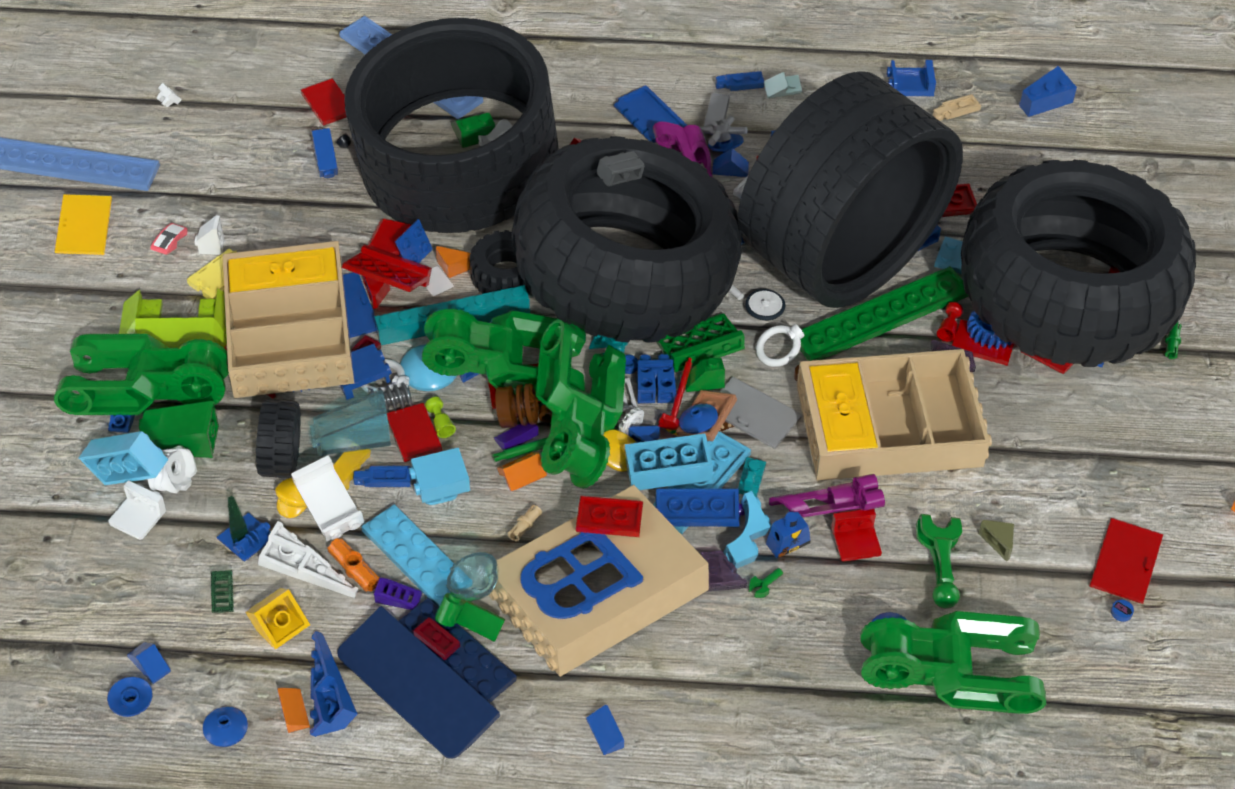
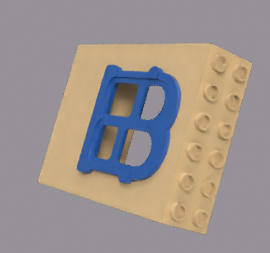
(657, 574)

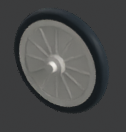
(765, 304)

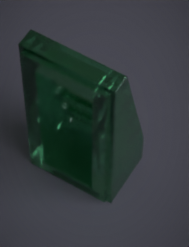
(237, 524)
(216, 576)

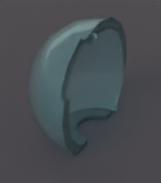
(473, 576)

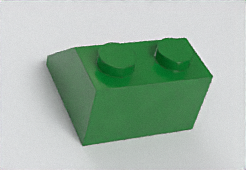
(470, 128)

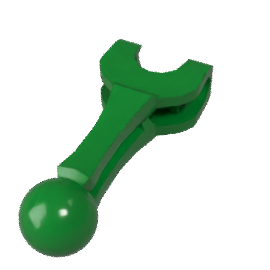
(940, 543)

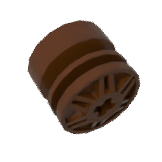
(519, 405)

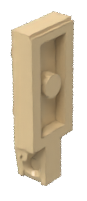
(957, 107)

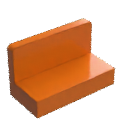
(522, 471)

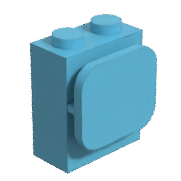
(439, 476)

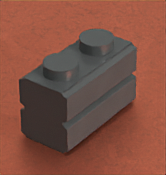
(620, 168)

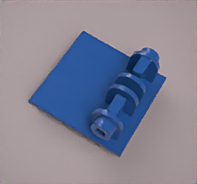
(414, 243)
(252, 542)

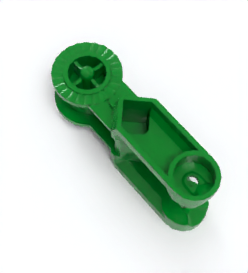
(494, 348)
(155, 372)
(577, 417)
(942, 659)

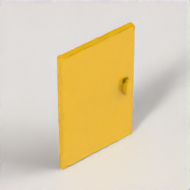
(83, 224)

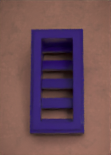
(392, 586)

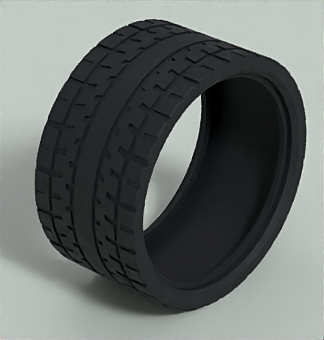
(436, 64)
(849, 188)

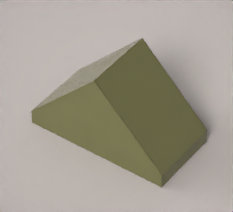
(998, 536)

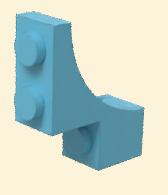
(743, 549)

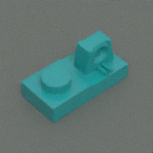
(751, 476)

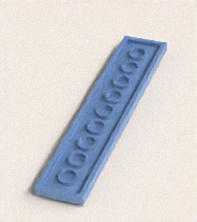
(366, 34)
(77, 164)

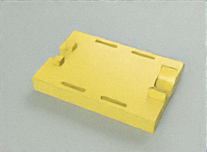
(210, 277)

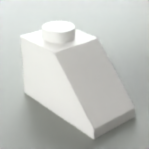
(210, 237)

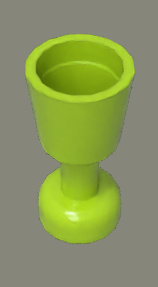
(442, 422)

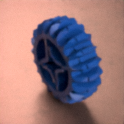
(983, 332)

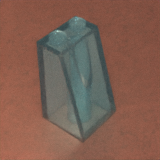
(352, 426)

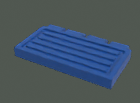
(644, 110)

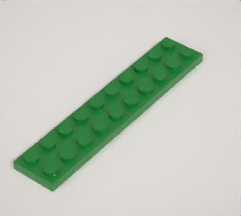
(882, 314)

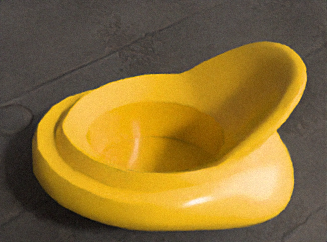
(617, 449)
(289, 501)

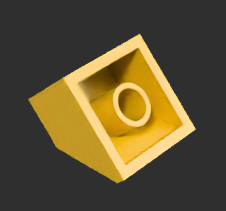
(278, 617)

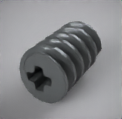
(396, 396)

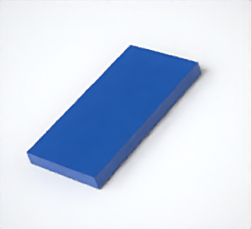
(699, 507)

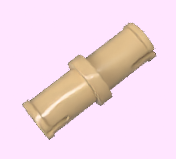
(524, 523)

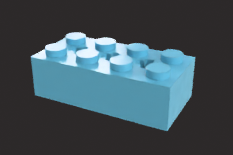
(123, 458)
(669, 462)

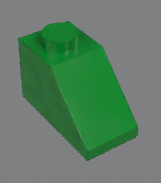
(706, 375)

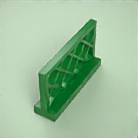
(717, 347)

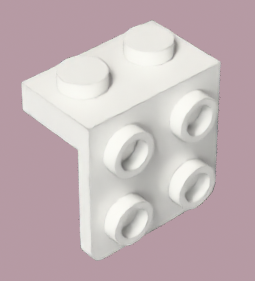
(138, 511)

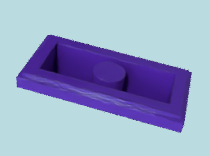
(516, 436)

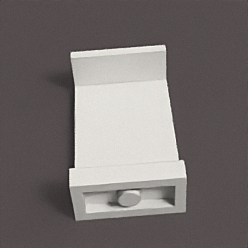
(327, 498)

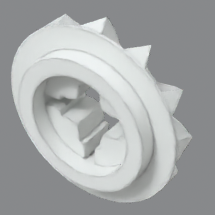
(633, 418)

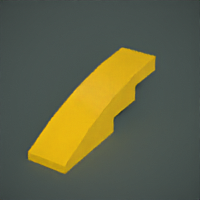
(349, 463)

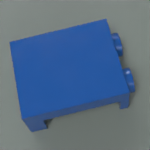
(913, 80)
(367, 367)

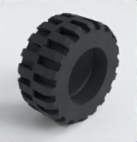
(488, 252)
(278, 438)

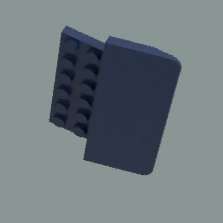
(436, 696)

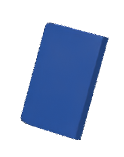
(605, 730)

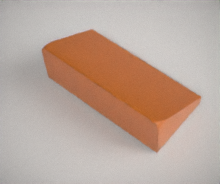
(293, 709)

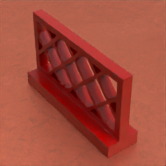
(389, 269)

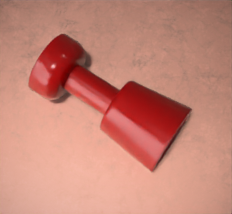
(948, 327)

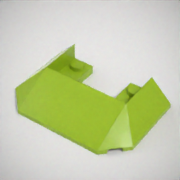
(144, 317)

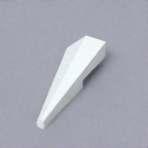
(291, 557)

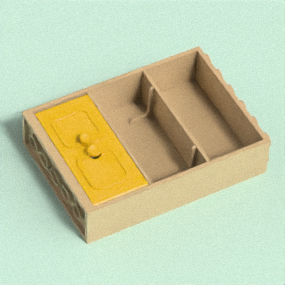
(286, 319)
(892, 414)

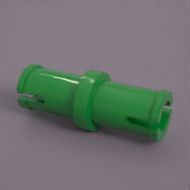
(1173, 341)

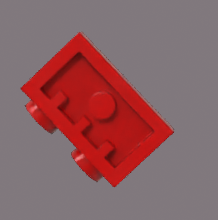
(855, 535)

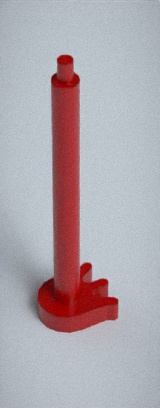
(670, 421)

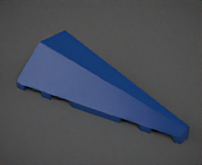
(331, 699)

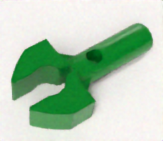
(764, 591)

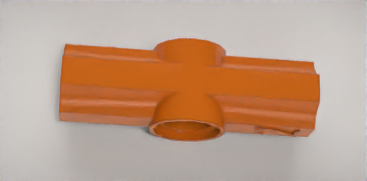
(347, 559)

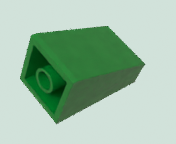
(187, 425)

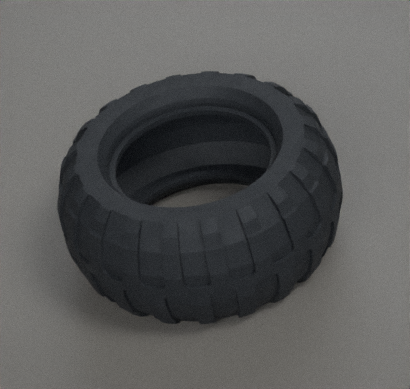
(615, 286)
(1070, 311)

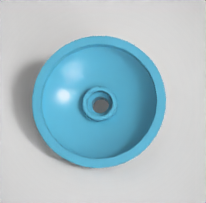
(419, 374)

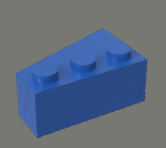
(1048, 93)

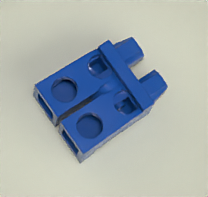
(656, 372)

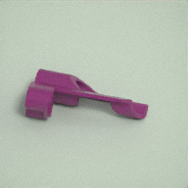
(686, 140)
(860, 493)

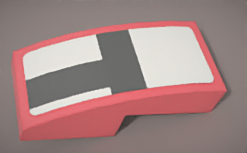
(168, 238)

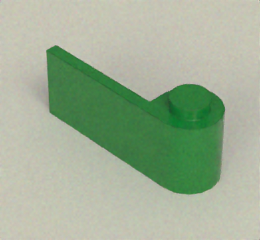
(469, 615)

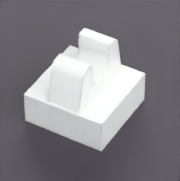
(167, 96)

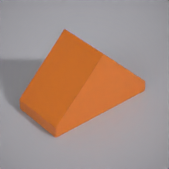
(452, 261)

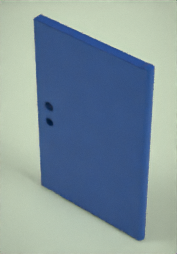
(360, 316)

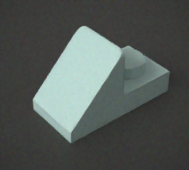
(782, 86)

